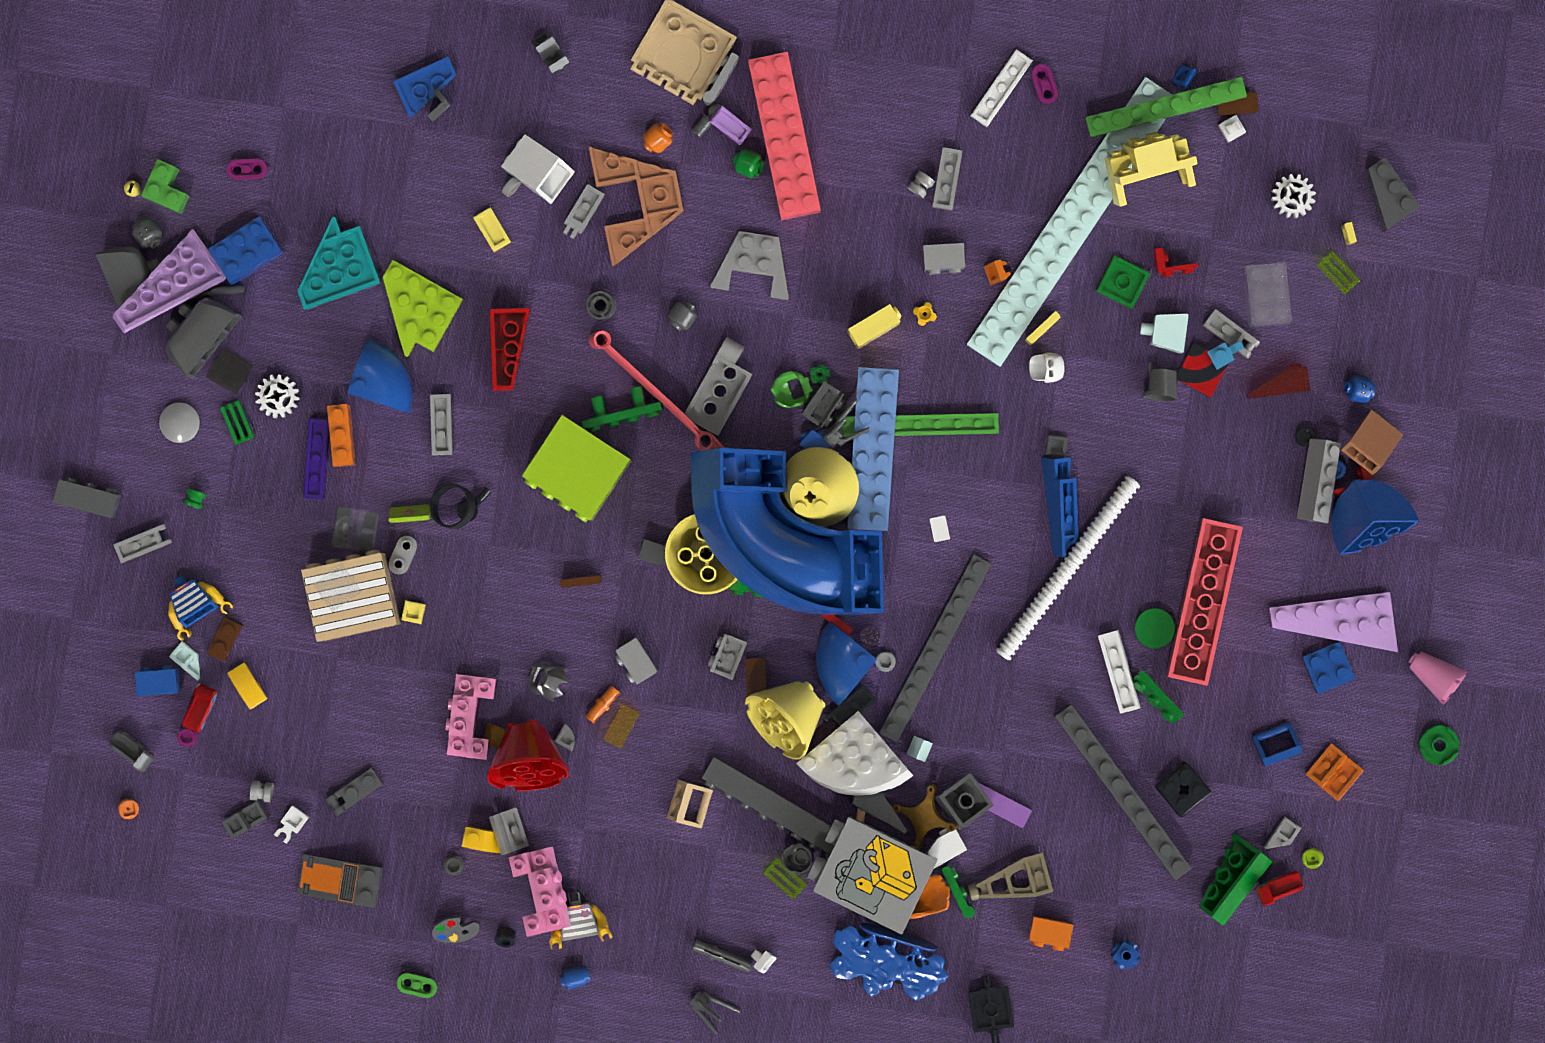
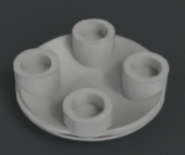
(179, 422)

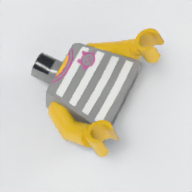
(585, 921)

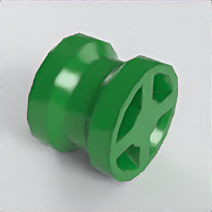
(194, 498)

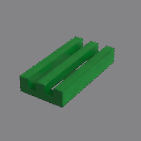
(231, 407)

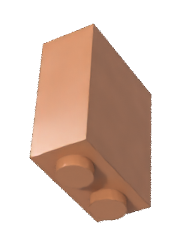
(1372, 442)

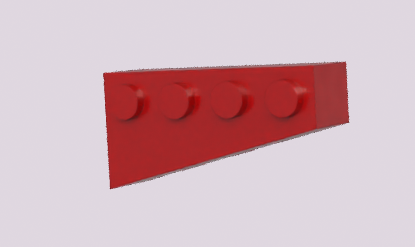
(506, 341)

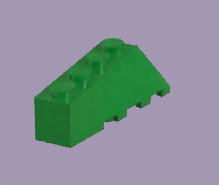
(1234, 879)

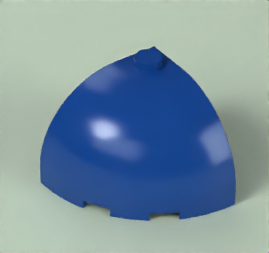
(382, 378)
(1369, 515)
(840, 663)

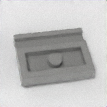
(508, 831)

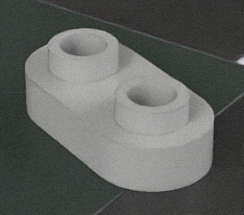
(403, 555)

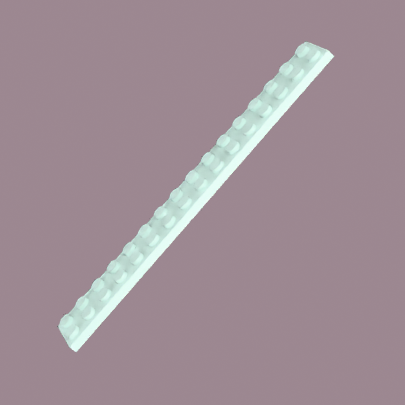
(1057, 242)

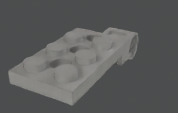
(725, 358)

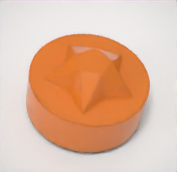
(128, 808)

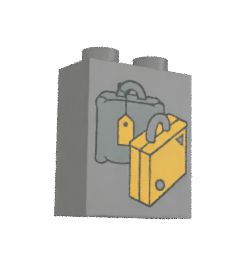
(872, 873)

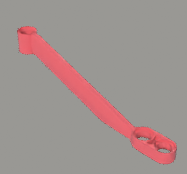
(714, 443)

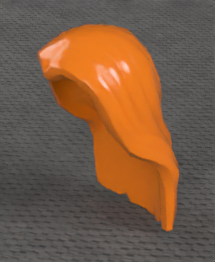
(933, 898)

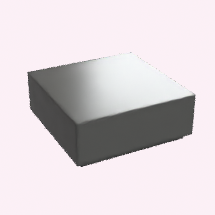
(1056, 446)

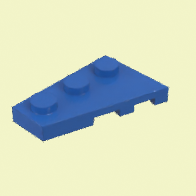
(418, 86)

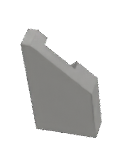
(1283, 834)

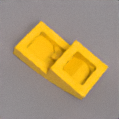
(247, 686)

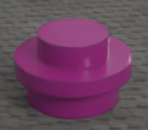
(187, 737)

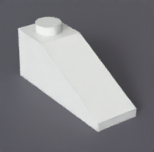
(946, 846)

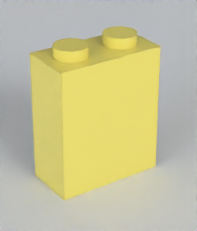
(874, 326)

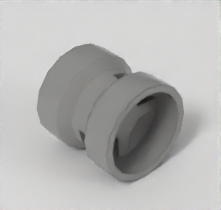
(923, 180)
(261, 791)

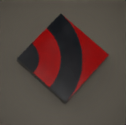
(1200, 372)

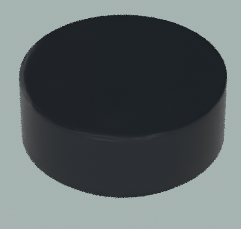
(1304, 435)

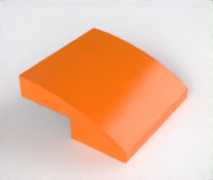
(1334, 772)

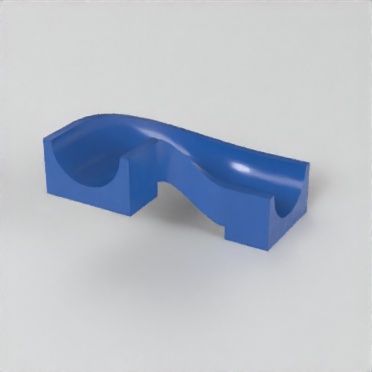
(773, 548)

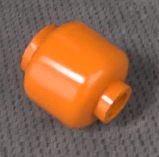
(657, 137)

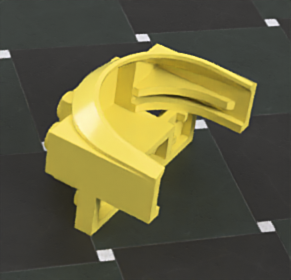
(1148, 158)

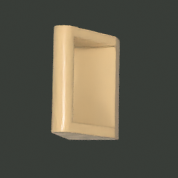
(681, 800)

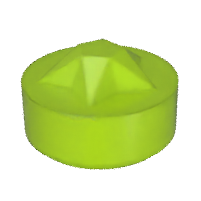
(1312, 858)

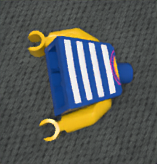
(192, 602)

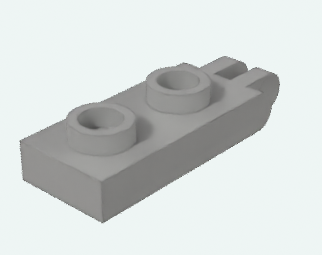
(583, 210)

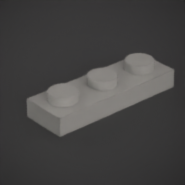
(947, 179)
(441, 424)

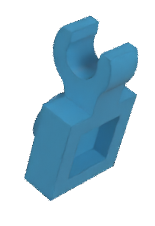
(1223, 354)

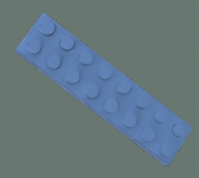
(874, 449)

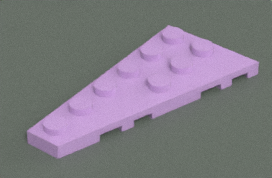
(176, 279)
(1354, 620)

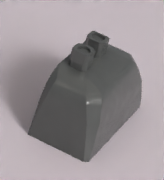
(125, 271)
(199, 334)

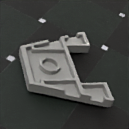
(754, 255)

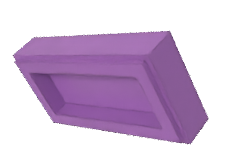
(729, 125)

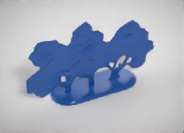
(883, 965)

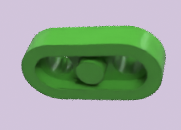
(417, 985)

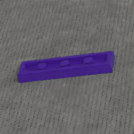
(316, 459)

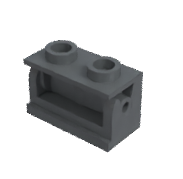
(823, 405)

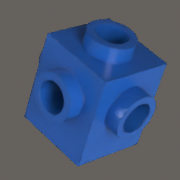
(1119, 949)

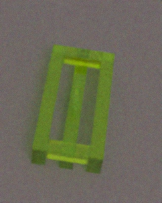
(1350, 285)
(780, 885)

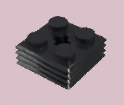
(1196, 790)

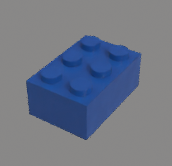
(246, 250)

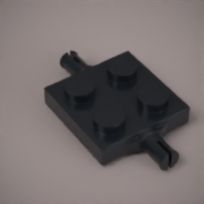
(990, 1009)

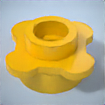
(918, 311)

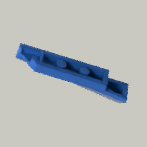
(1061, 503)

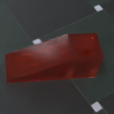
(1287, 382)

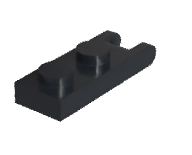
(858, 701)

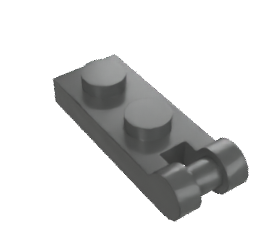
(355, 791)

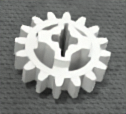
(1288, 189)
(280, 405)

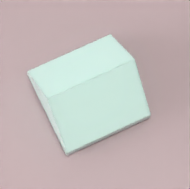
(919, 748)

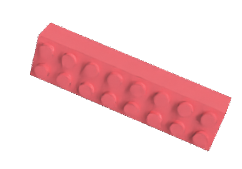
(784, 136)
(1204, 601)

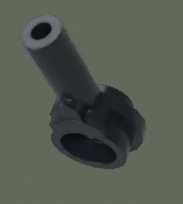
(478, 500)

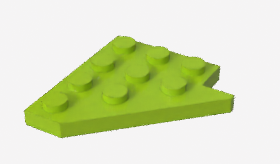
(418, 307)

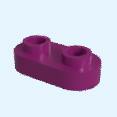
(1044, 84)
(247, 169)

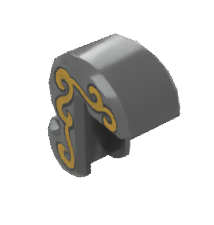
(132, 750)

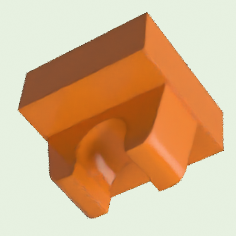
(996, 272)

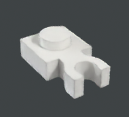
(293, 822)

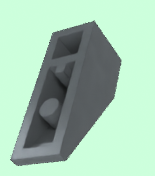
(879, 808)

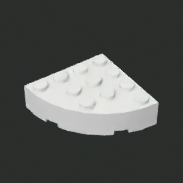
(854, 761)

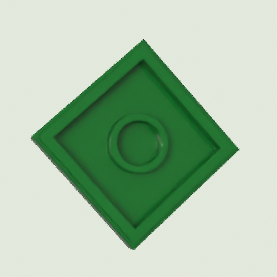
(1123, 282)

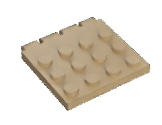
(682, 51)

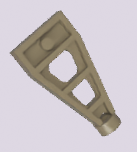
(1037, 874)

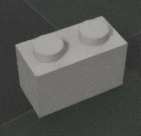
(943, 257)
(636, 661)

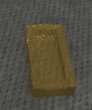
(621, 726)

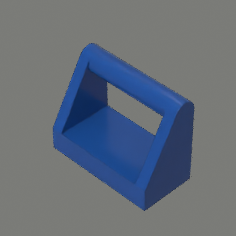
(1280, 755)

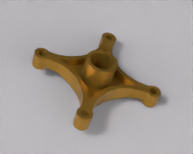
(924, 816)

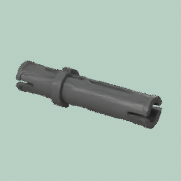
(723, 956)

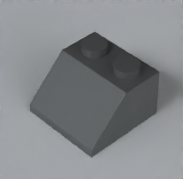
(963, 801)

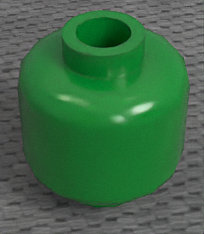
(748, 163)

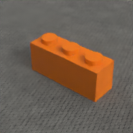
(341, 435)

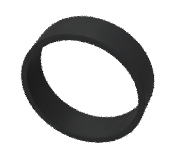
(435, 500)

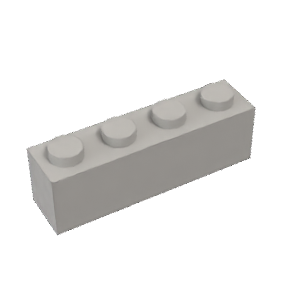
(1318, 480)

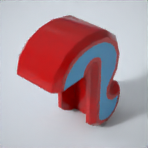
(199, 707)
(1279, 887)

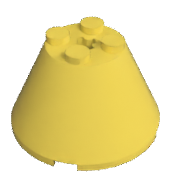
(820, 486)
(686, 564)
(786, 716)

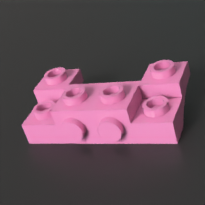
(464, 714)
(546, 891)

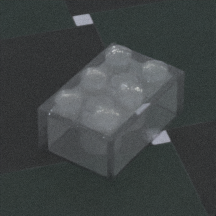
(1267, 294)

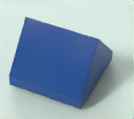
(1184, 77)

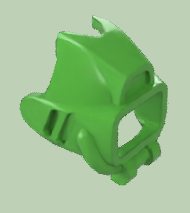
(782, 391)

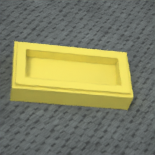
(492, 229)
(1043, 328)

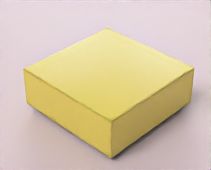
(1348, 233)
(413, 612)

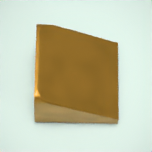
(494, 734)

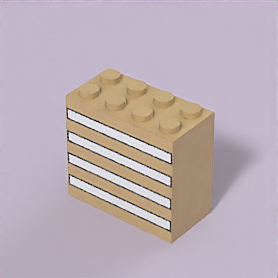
(365, 612)

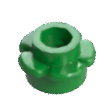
(814, 374)

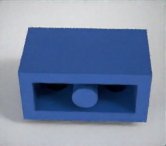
(157, 682)

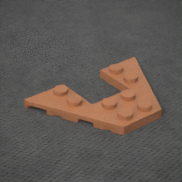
(657, 193)

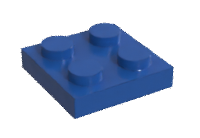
(1328, 667)

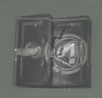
(354, 529)

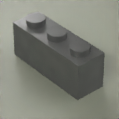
(87, 497)

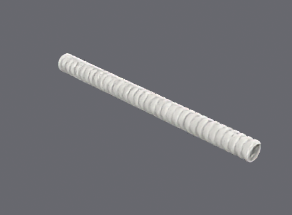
(1068, 567)

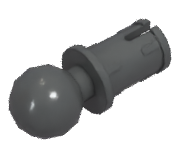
(703, 125)

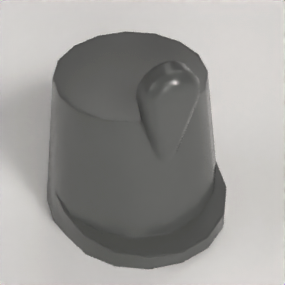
(1161, 384)

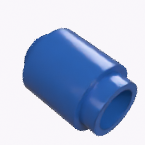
(575, 977)

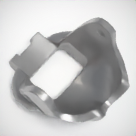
(549, 681)

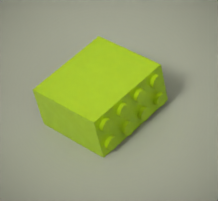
(576, 469)

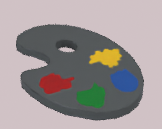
(450, 930)

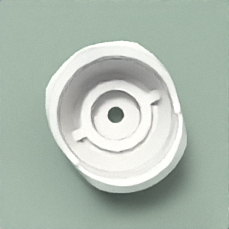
(1046, 367)

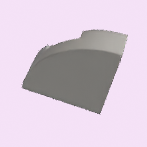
(566, 738)

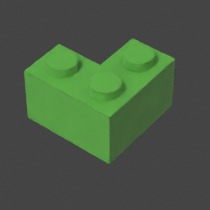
(160, 190)

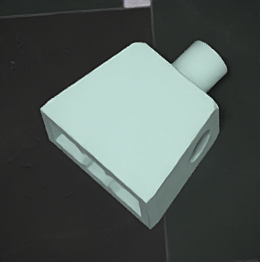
(1167, 331)

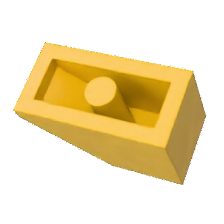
(480, 839)

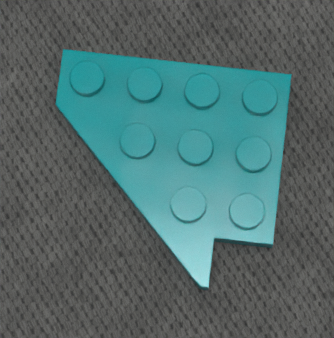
(338, 267)

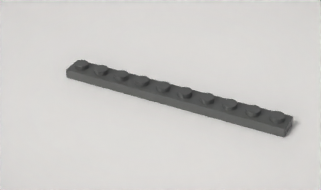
(935, 648)

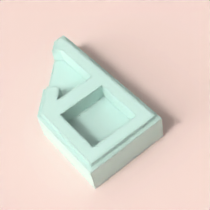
(187, 659)

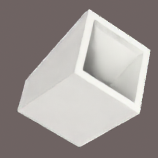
(538, 168)

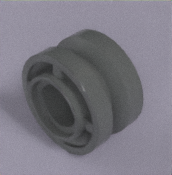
(592, 301)

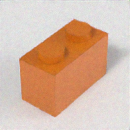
(1050, 932)

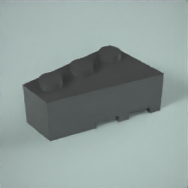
(1390, 194)

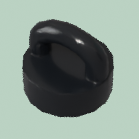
(505, 937)

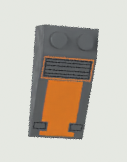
(340, 880)

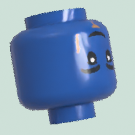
(1359, 389)

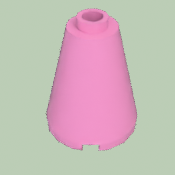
(1437, 675)

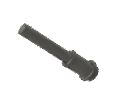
(221, 290)

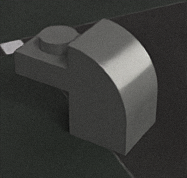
(550, 52)

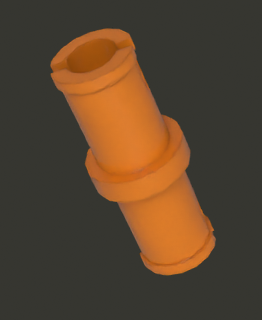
(602, 704)

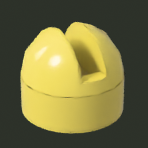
(135, 190)

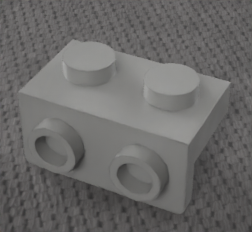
(728, 656)

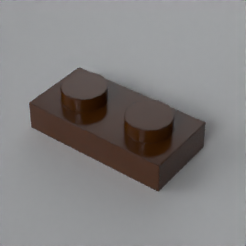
(224, 639)

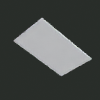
(939, 528)

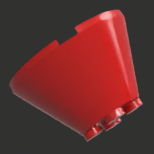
(527, 759)

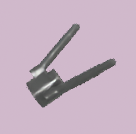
(835, 432)
(701, 1002)

